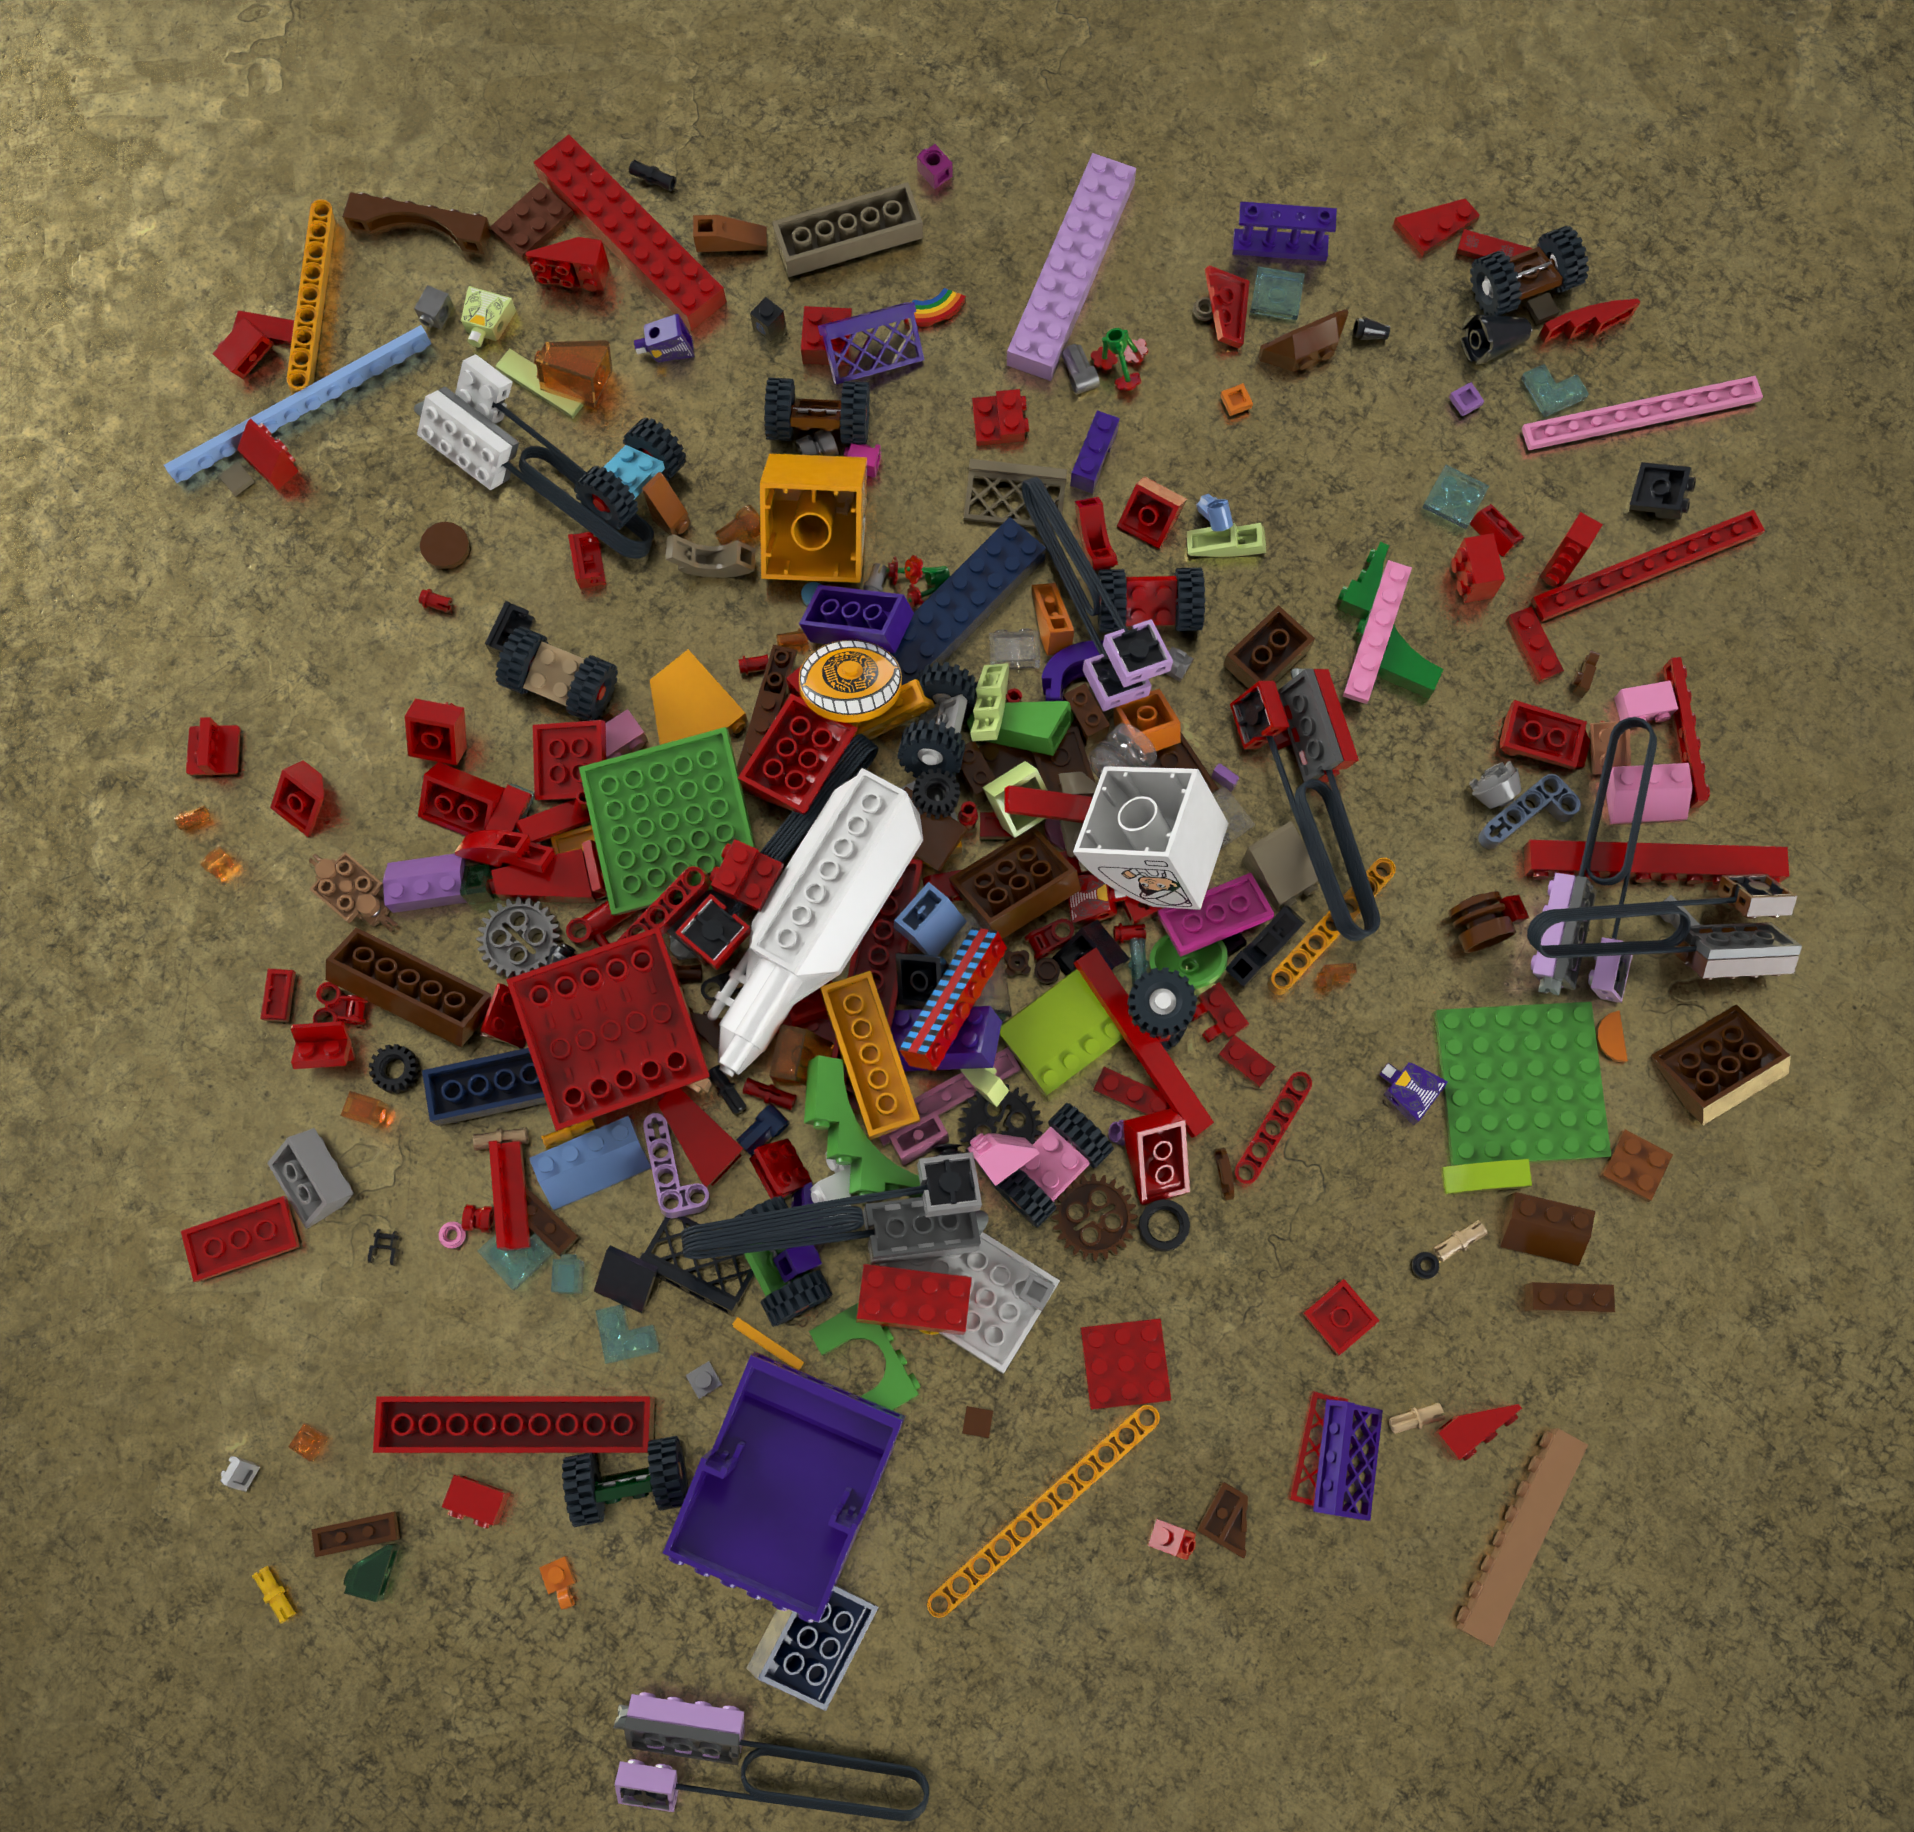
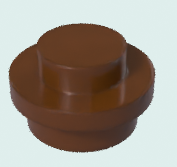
(1047, 970)

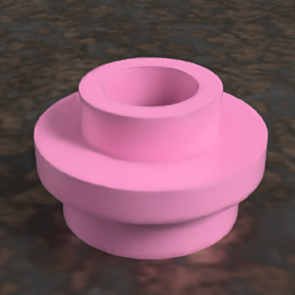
(444, 1235)

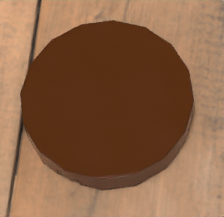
(444, 545)

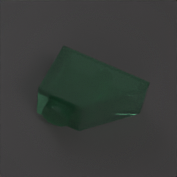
(372, 1574)

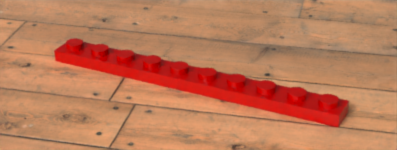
(1647, 565)

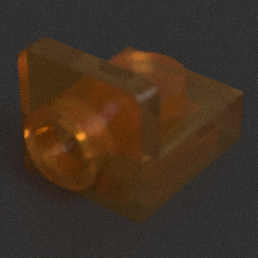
(1339, 972)

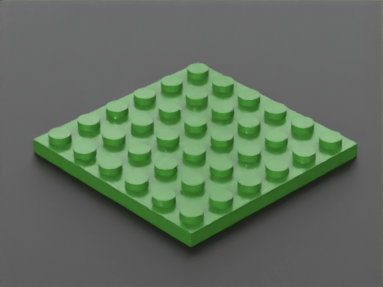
(664, 814)
(1522, 1083)

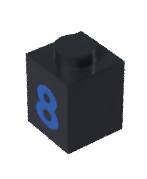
(767, 319)

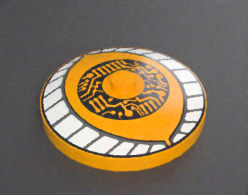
(850, 681)

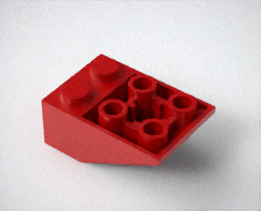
(571, 263)

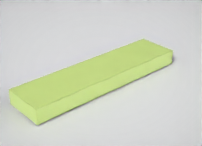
(525, 374)

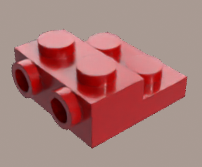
(1000, 418)
(745, 874)

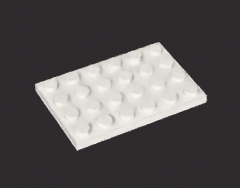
(995, 1313)

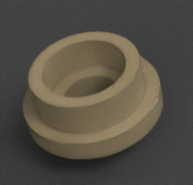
(1203, 303)

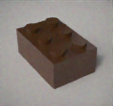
(1269, 649)

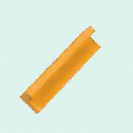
(908, 706)

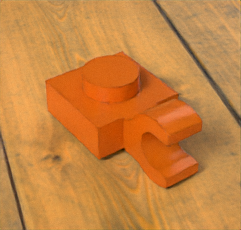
(558, 1578)

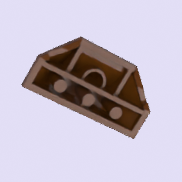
(1306, 344)

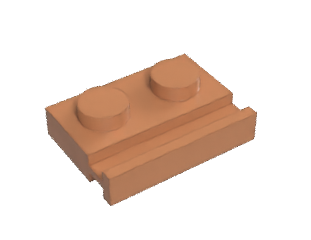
(1600, 737)

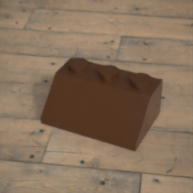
(1546, 1228)

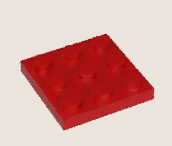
(560, 752)
(1125, 1364)

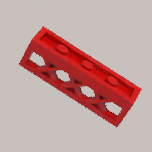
(509, 1195)
(1304, 1443)

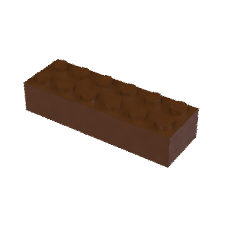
(407, 986)

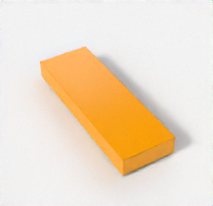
(768, 1344)

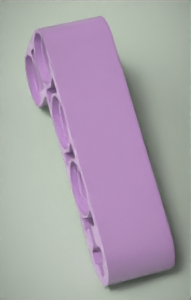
(667, 1165)

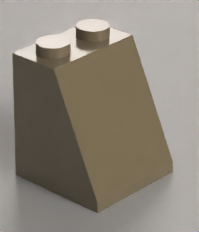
(1282, 866)

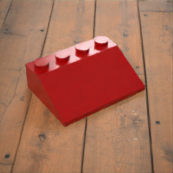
(795, 756)

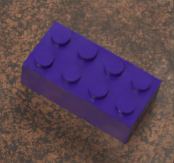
(856, 615)
(972, 1047)

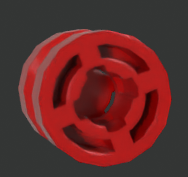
(478, 1218)

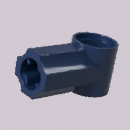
(768, 1125)

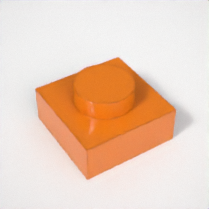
(1236, 399)

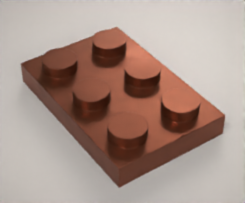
(531, 220)

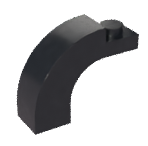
(1265, 946)

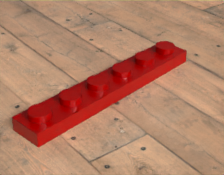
(1684, 724)

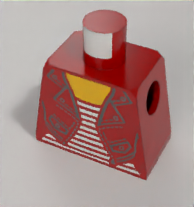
(1093, 901)

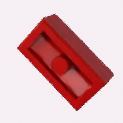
(1490, 521)

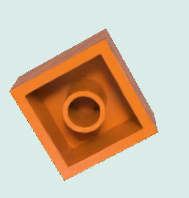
(1153, 718)

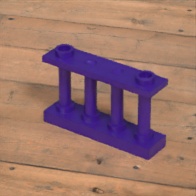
(1284, 244)

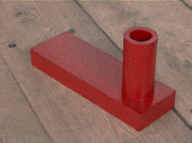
(556, 819)

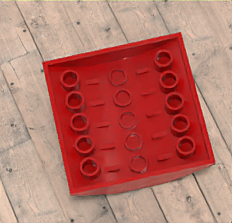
(608, 1028)

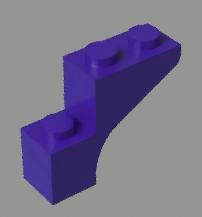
(798, 1260)

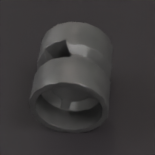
(821, 444)

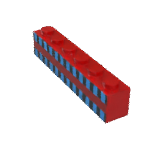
(953, 999)

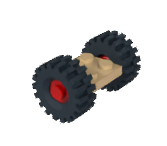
(556, 674)

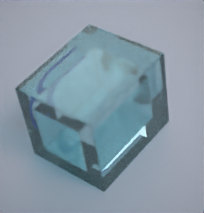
(567, 1275)

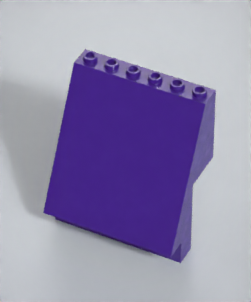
(784, 1487)

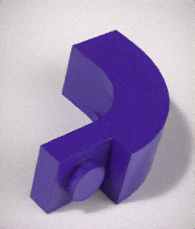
(1065, 668)

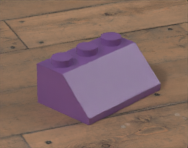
(423, 883)

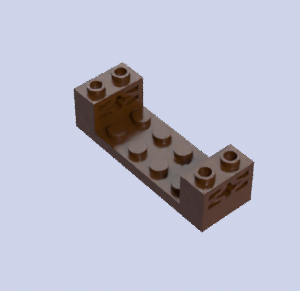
(992, 760)

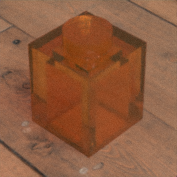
(364, 1109)

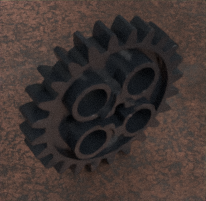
(977, 1115)

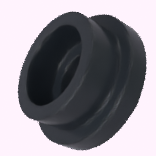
(1433, 1265)

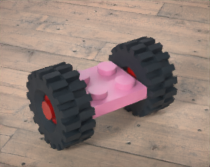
(1063, 1155)

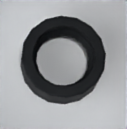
(1180, 1213)

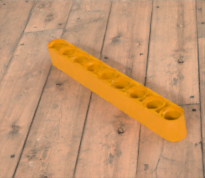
(309, 289)

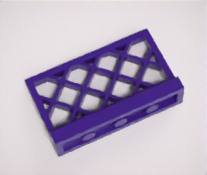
(862, 323)
(1336, 1460)

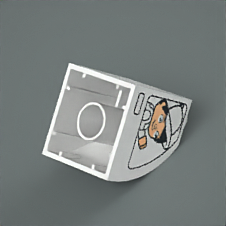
(1153, 835)

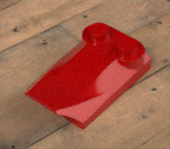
(1544, 735)

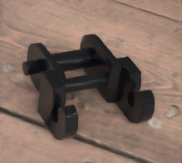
(378, 1236)

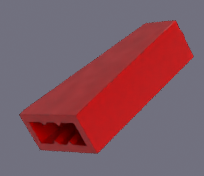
(561, 882)
(702, 1139)

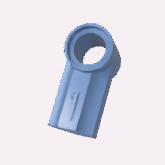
(1215, 511)

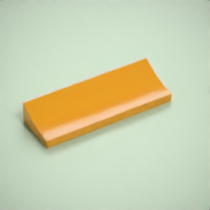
(869, 1055)

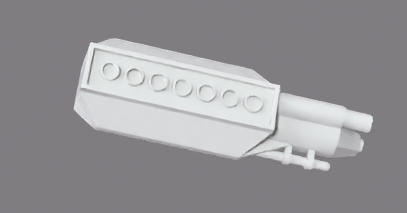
(817, 911)

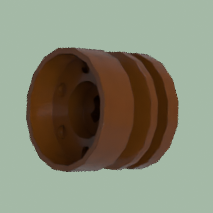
(1482, 924)

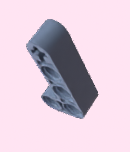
(1523, 813)

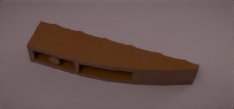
(769, 702)

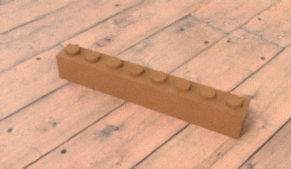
(1521, 1537)

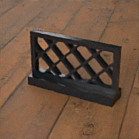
(690, 1283)

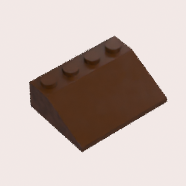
(1016, 883)
(1721, 1064)

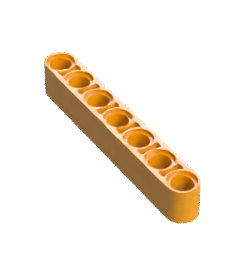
(1323, 934)

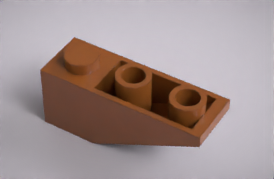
(723, 233)

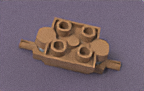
(350, 890)

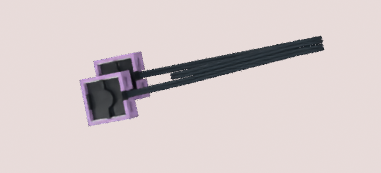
(1125, 656)

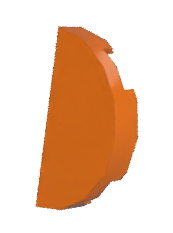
(1611, 1037)

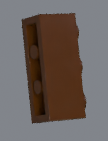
(1569, 1298)

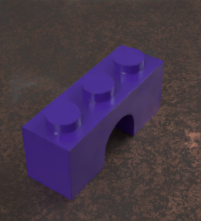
(1093, 452)

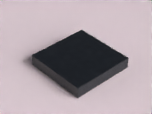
(625, 1279)

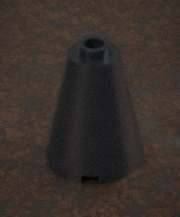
(1493, 335)

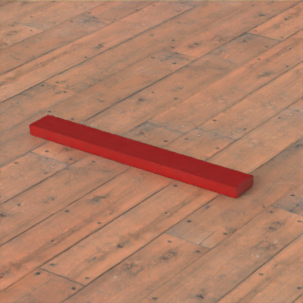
(1146, 1048)

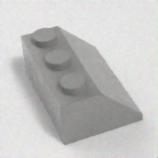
(310, 1177)

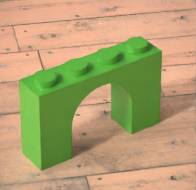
(896, 1386)

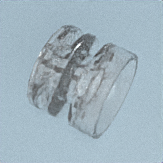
(1123, 748)

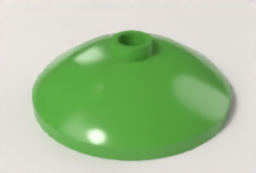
(1199, 966)

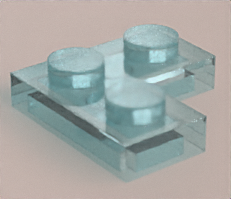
(1551, 395)
(516, 1265)
(621, 1343)

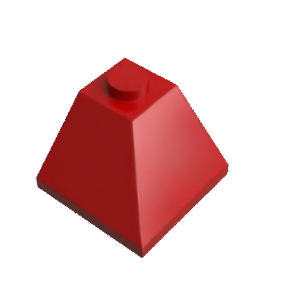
(299, 796)

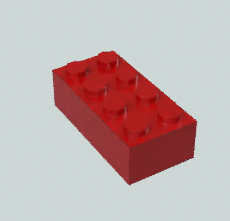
(914, 1299)

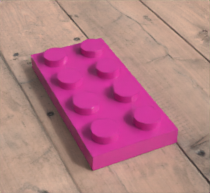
(1223, 913)

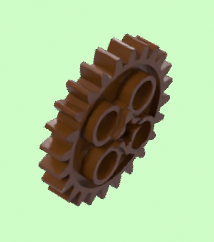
(1107, 1238)

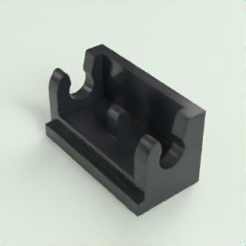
(508, 620)

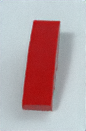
(1592, 317)

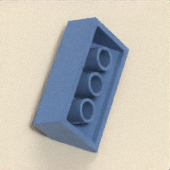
(590, 1163)

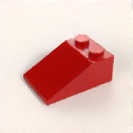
(1158, 1155)

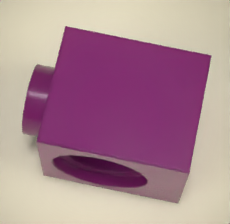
(936, 174)

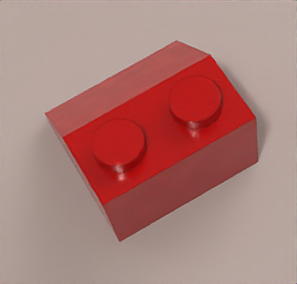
(1151, 512)

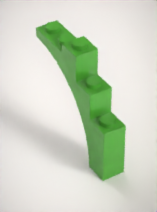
(830, 1110)

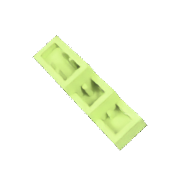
(990, 702)

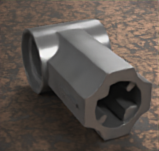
(1082, 375)

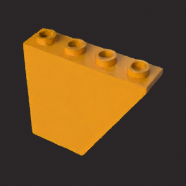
(692, 701)

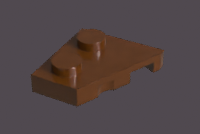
(1226, 1519)

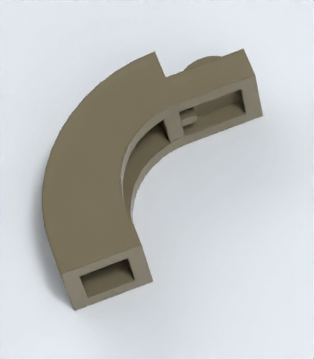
(710, 561)

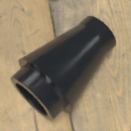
(1369, 329)

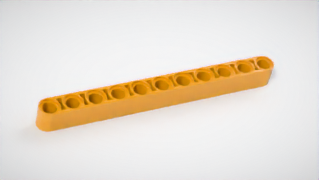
(1037, 1523)

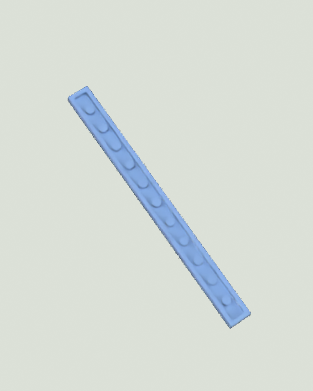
(301, 402)

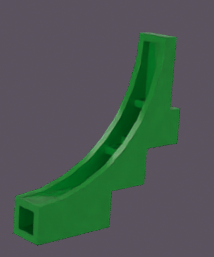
(1400, 662)

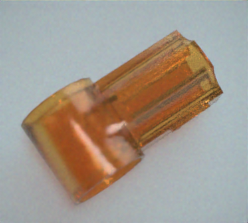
(743, 526)

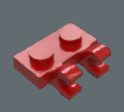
(1223, 1012)

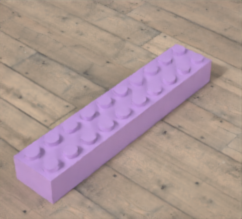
(1071, 267)

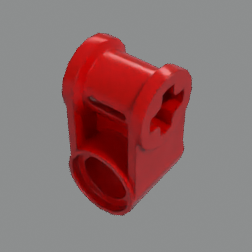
(1048, 938)

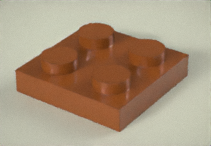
(1636, 1165)

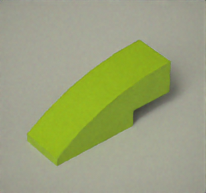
(1487, 1176)

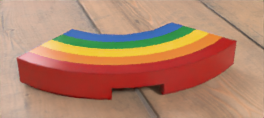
(937, 309)

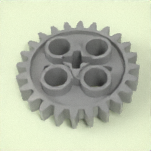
(535, 922)

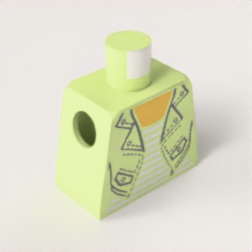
(486, 315)

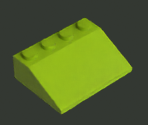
(1060, 1033)

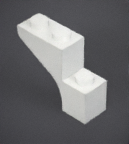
(834, 1186)

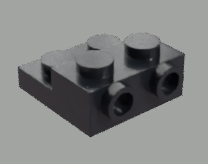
(1663, 490)

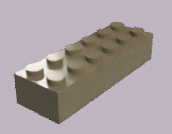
(848, 229)

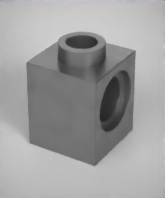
(433, 307)

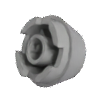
(1497, 785)

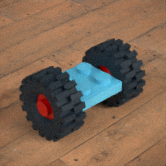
(612, 488)

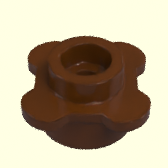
(1021, 956)

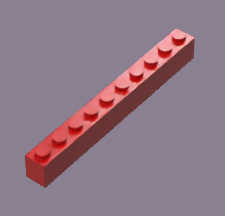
(1656, 860)

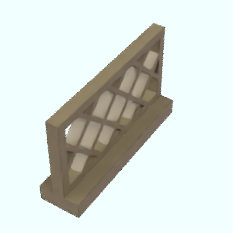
(1011, 473)

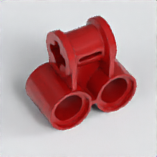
(343, 1008)

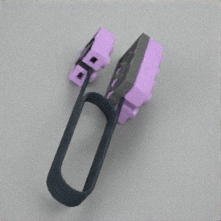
(1573, 891)
(717, 1736)

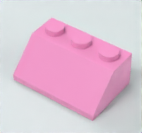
(1666, 796)
(1001, 1154)

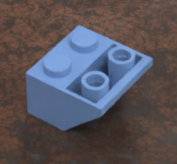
(929, 921)

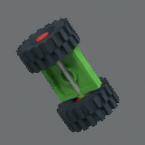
(783, 1299)

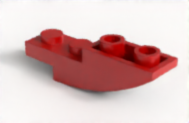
(504, 846)

